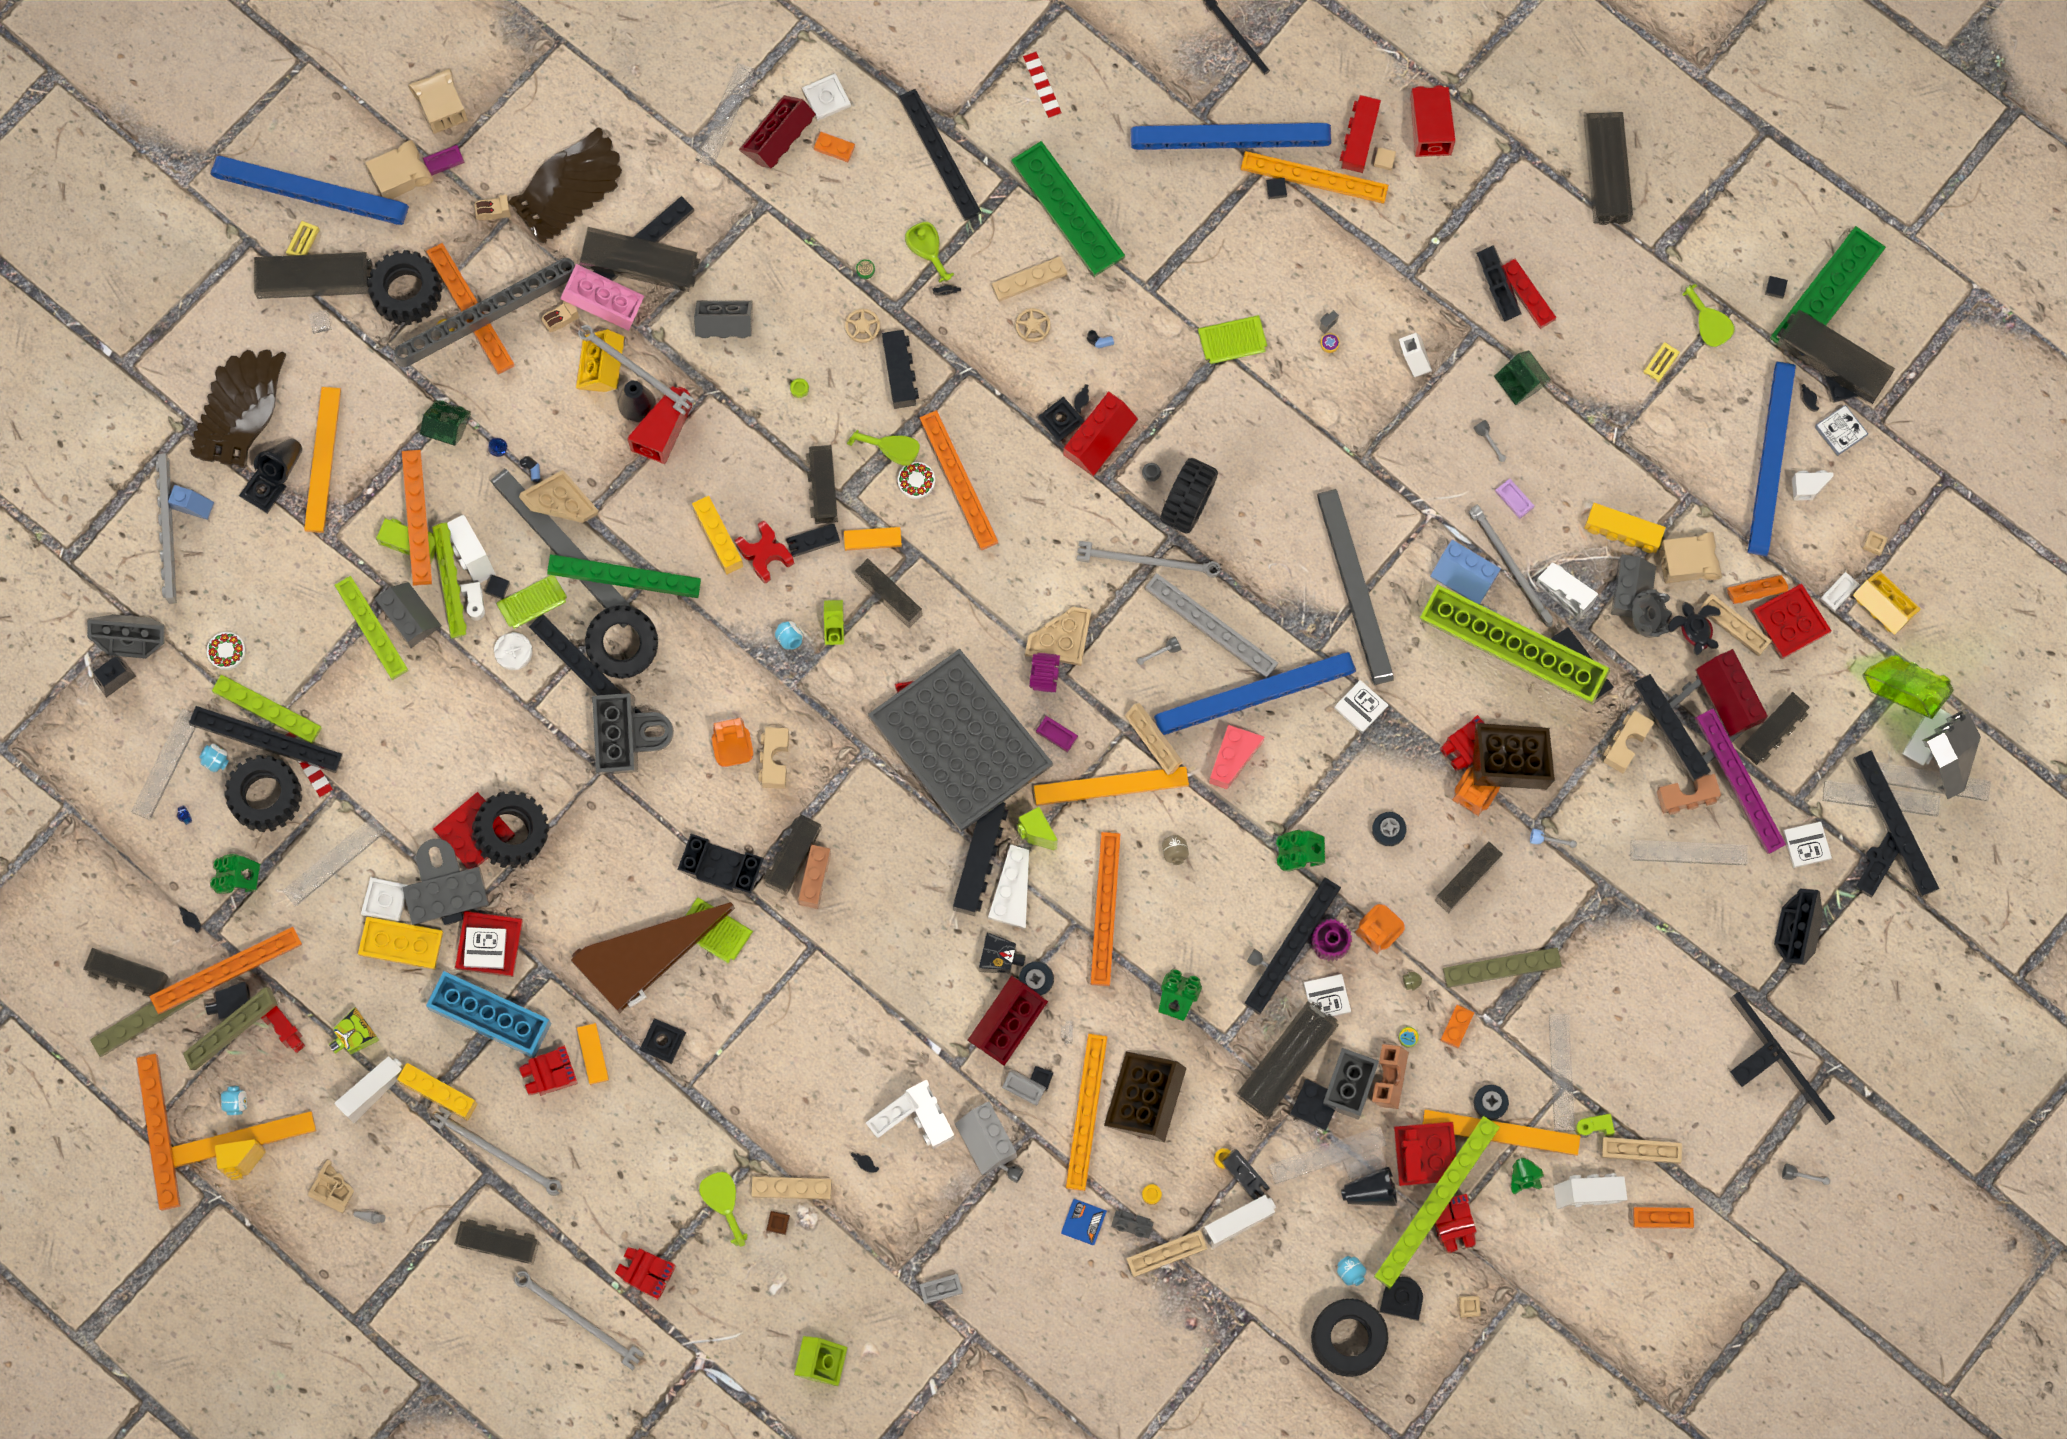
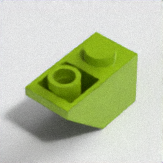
(834, 622)

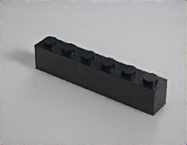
(978, 861)

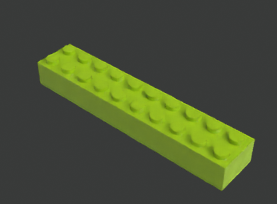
(1515, 644)

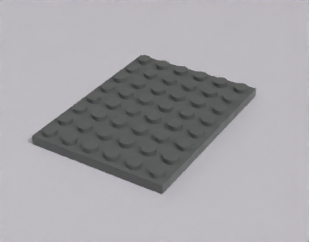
(960, 740)

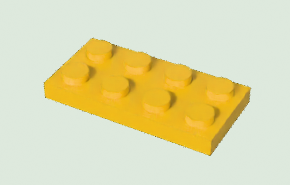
(400, 943)

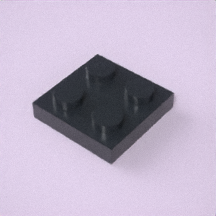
(1310, 1106)

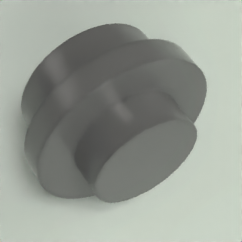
(1151, 472)

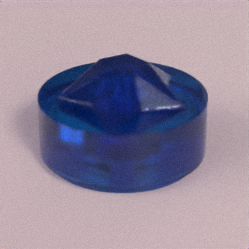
(497, 447)
(183, 815)

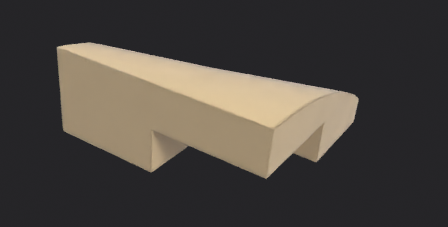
(331, 1188)

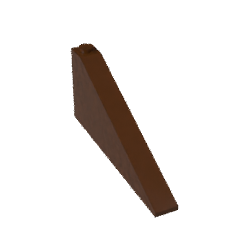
(639, 958)

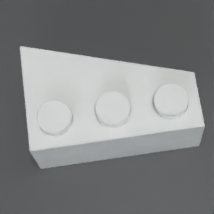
(470, 550)
(1567, 590)
(1915, 748)
(930, 1116)
(1590, 1190)

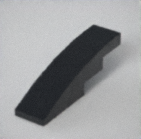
(1499, 283)

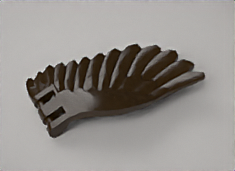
(569, 185)
(238, 407)

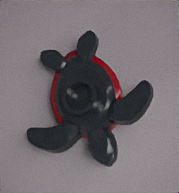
(1696, 627)

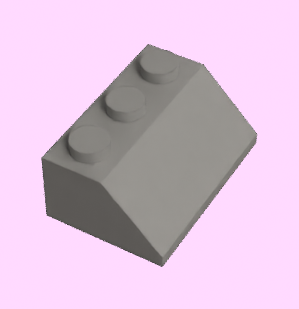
(986, 1138)

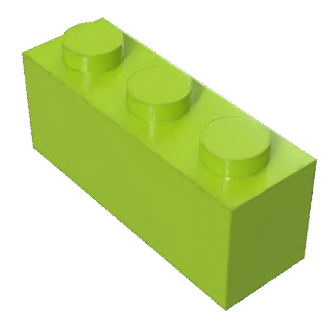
(396, 537)

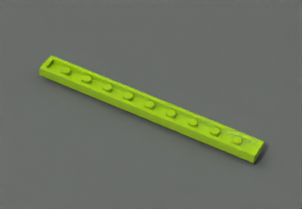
(1436, 1202)

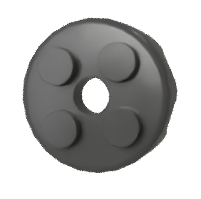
(1653, 603)

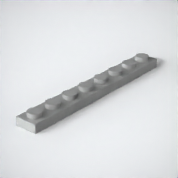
(166, 536)
(1211, 626)

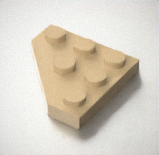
(559, 498)
(1062, 636)

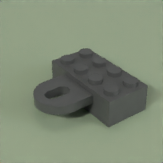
(621, 733)
(444, 888)

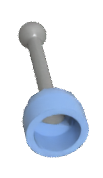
(1537, 837)

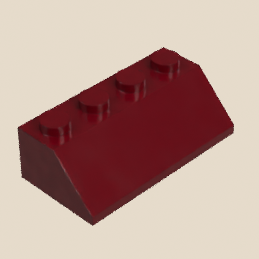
(778, 131)
(1731, 693)
(1007, 1020)

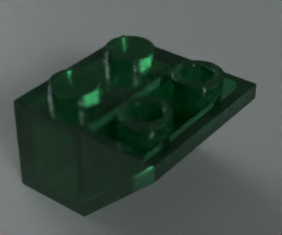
(1522, 377)
(445, 422)

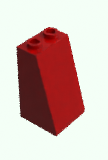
(1432, 121)
(659, 429)

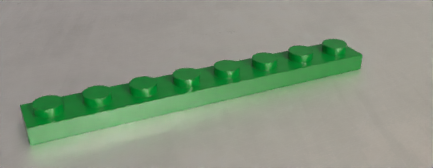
(623, 576)

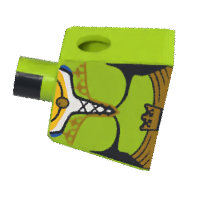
(353, 1033)

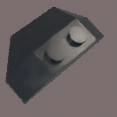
(1799, 927)

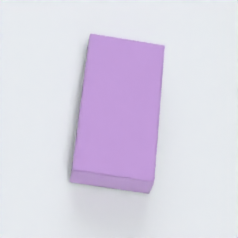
(1514, 498)

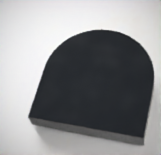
(1402, 1299)

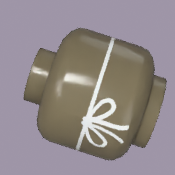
(1175, 849)

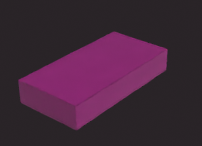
(443, 160)
(1056, 734)

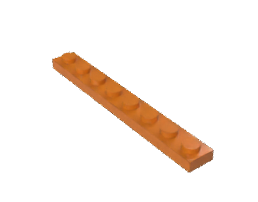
(465, 299)
(958, 480)
(416, 517)
(1105, 909)
(225, 970)
(158, 1132)

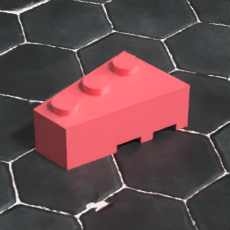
(1233, 755)

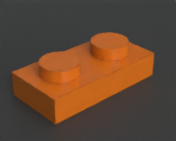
(834, 147)
(1457, 1026)

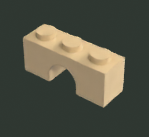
(1635, 727)
(774, 741)

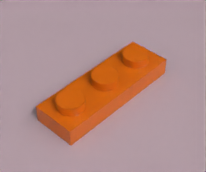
(1757, 589)
(1663, 1217)

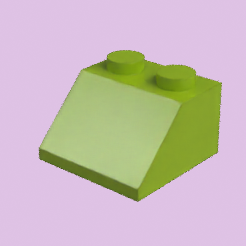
(1037, 830)
(820, 1360)

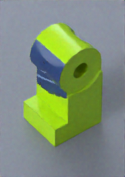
(1596, 1124)

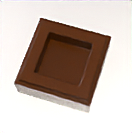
(778, 1223)

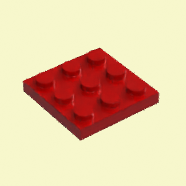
(1791, 621)
(458, 831)
(513, 934)
(1437, 1154)

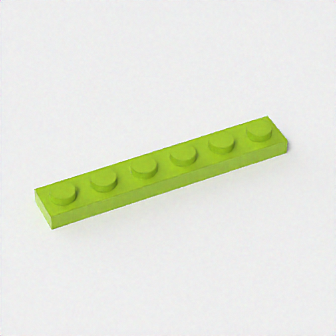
(449, 580)
(371, 628)
(266, 709)

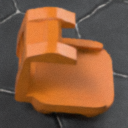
(731, 743)
(1472, 796)
(1380, 928)

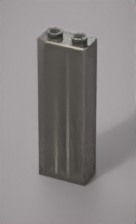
(1608, 168)
(639, 259)
(311, 275)
(1834, 356)
(1288, 1059)

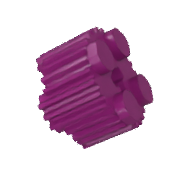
(1044, 672)
(1328, 950)

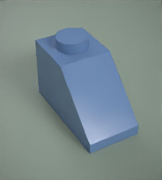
(190, 502)

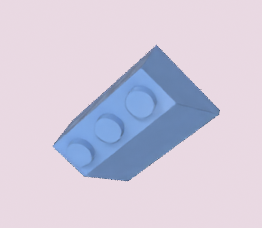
(1465, 572)

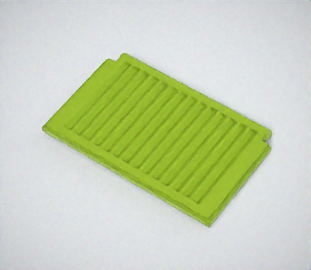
(1233, 339)
(532, 601)
(725, 938)

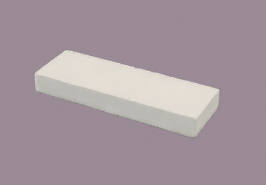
(892, 1114)

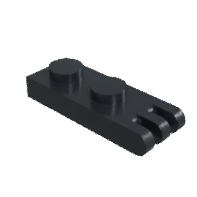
(813, 540)
(1756, 1064)
(1244, 1174)

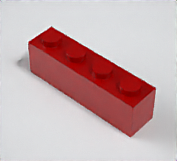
(1361, 133)

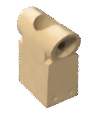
(439, 101)
(398, 171)
(1689, 559)

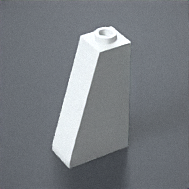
(369, 1089)
(1238, 1221)

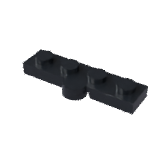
(1879, 861)

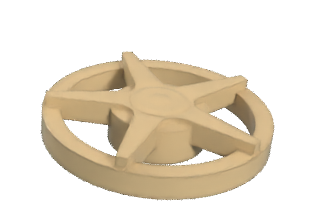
(862, 325)
(1033, 325)

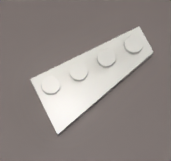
(1011, 894)

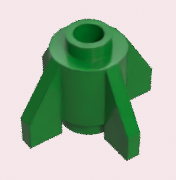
(1525, 1175)

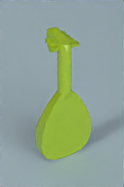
(924, 242)
(1713, 325)
(898, 449)
(720, 1194)

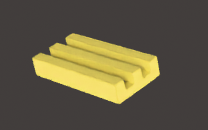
(289, 252)
(1653, 373)

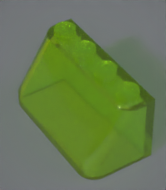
(1908, 685)

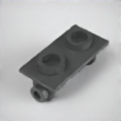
(1123, 1222)

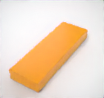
(872, 538)
(592, 1054)

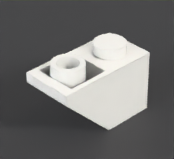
(1415, 354)
(1809, 485)

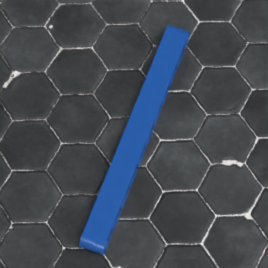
(1230, 136)
(309, 190)
(1771, 459)
(1255, 693)

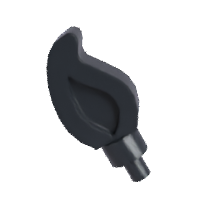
(945, 290)
(1809, 398)
(1081, 399)
(190, 920)
(865, 1163)

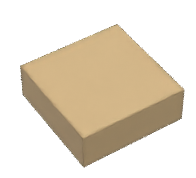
(1384, 159)
(1875, 543)
(1469, 1306)

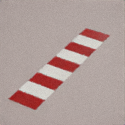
(1042, 84)
(315, 775)

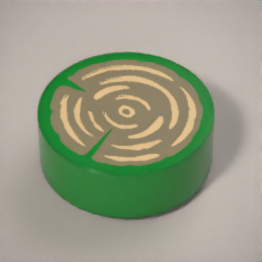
(865, 269)

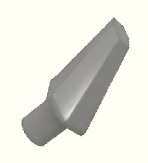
(371, 1217)

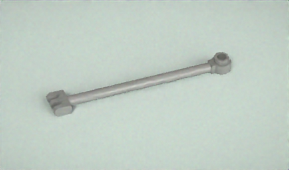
(680, 401)
(1477, 514)
(1144, 560)
(445, 1121)
(629, 1355)

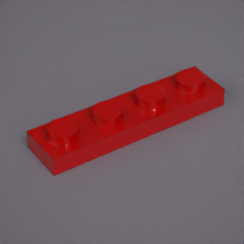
(1529, 294)

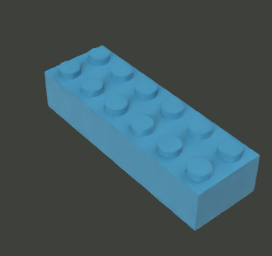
(488, 1014)

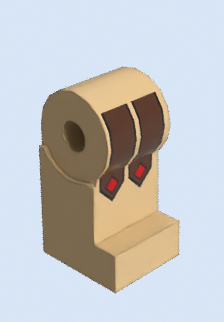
(492, 208)
(560, 317)

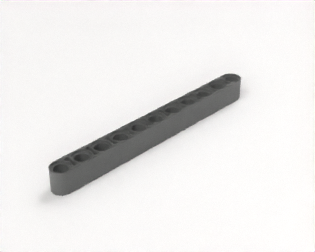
(480, 320)
(553, 537)
(1355, 587)

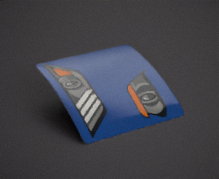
(1083, 1222)

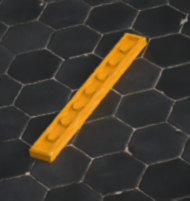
(1314, 177)
(322, 460)
(1110, 786)
(1086, 1112)
(262, 1133)
(1511, 1133)

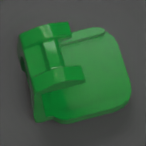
(1296, 850)
(229, 874)
(1180, 989)

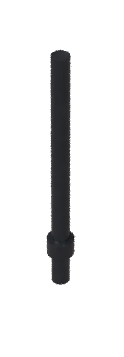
(1213, 5)

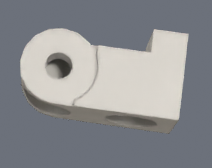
(475, 599)

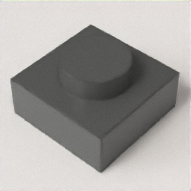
(1328, 321)

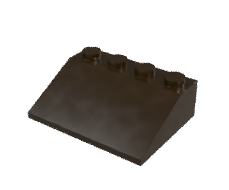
(1512, 756)
(1145, 1096)

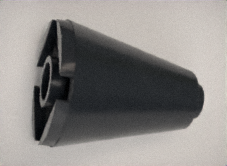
(636, 401)
(278, 461)
(1372, 1189)

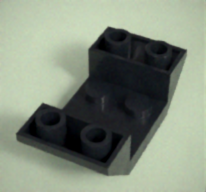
(720, 866)

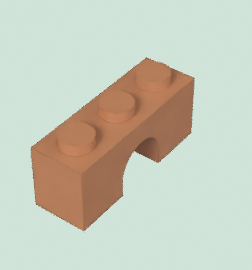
(1673, 800)
(814, 876)
(1394, 1062)

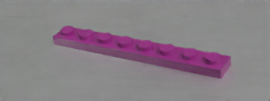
(1740, 781)

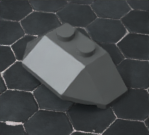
(126, 635)

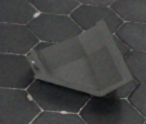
(1954, 751)

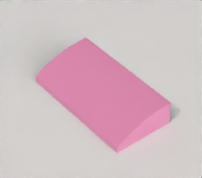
(602, 297)

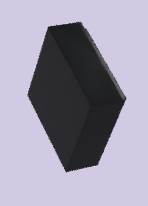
(1276, 188)
(1776, 287)
(497, 587)
(453, 918)
(1042, 1076)

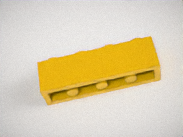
(1625, 528)
(717, 535)
(437, 1091)

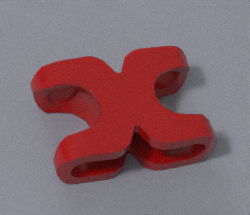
(764, 551)

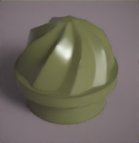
(1412, 980)

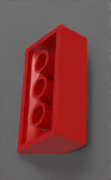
(1100, 434)

